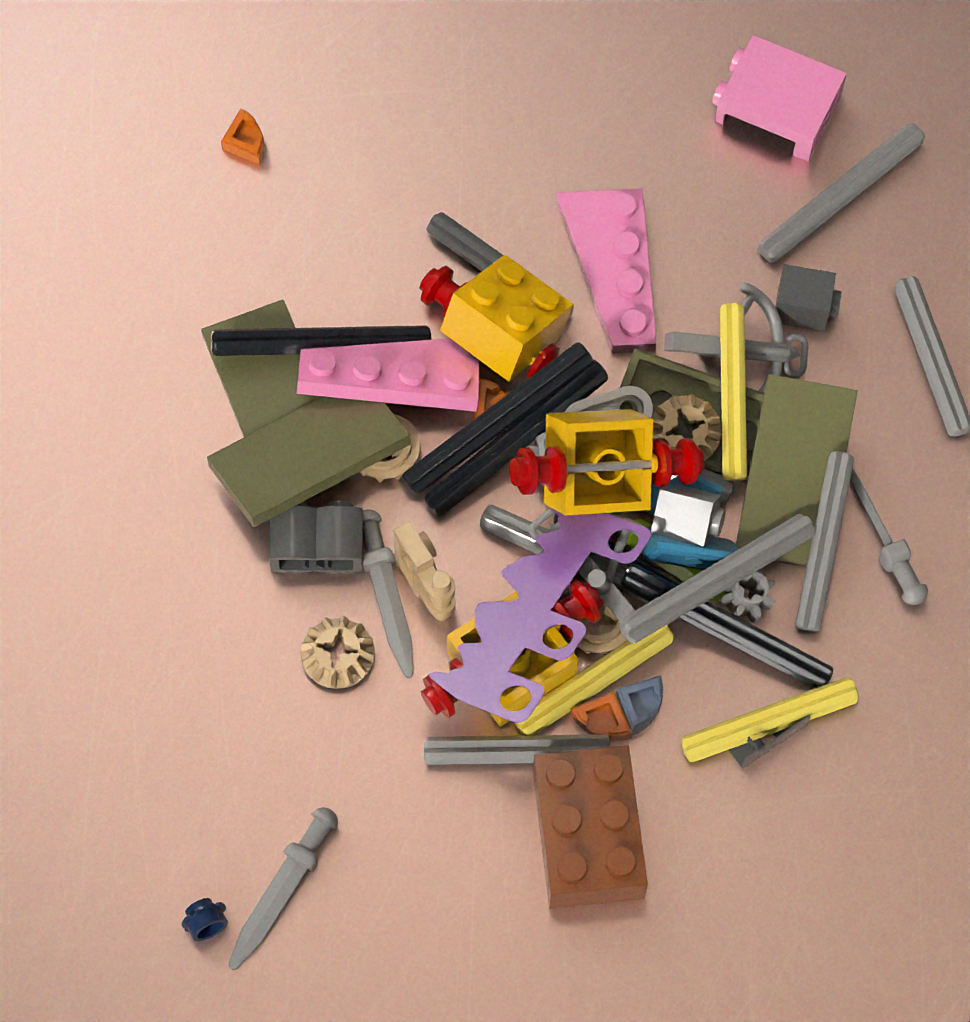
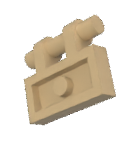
(415, 560)

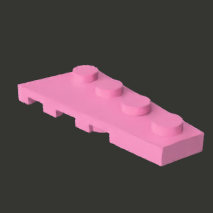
(614, 261)
(406, 373)

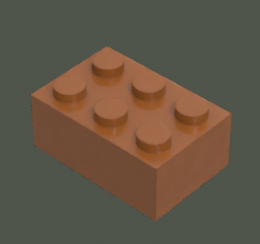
(589, 827)

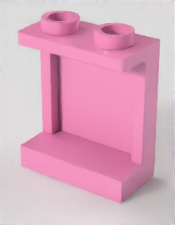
(780, 93)

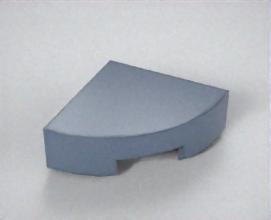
(641, 702)

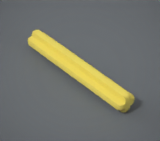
(733, 392)
(593, 680)
(769, 719)

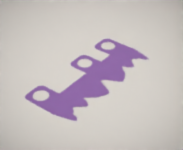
(520, 623)

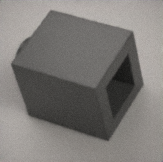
(807, 297)

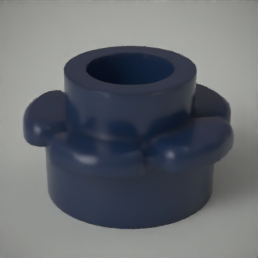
(204, 919)

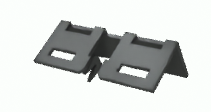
(751, 751)

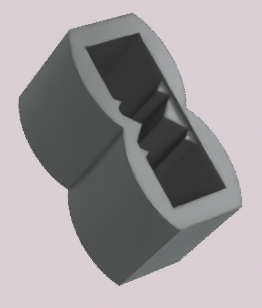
(317, 539)

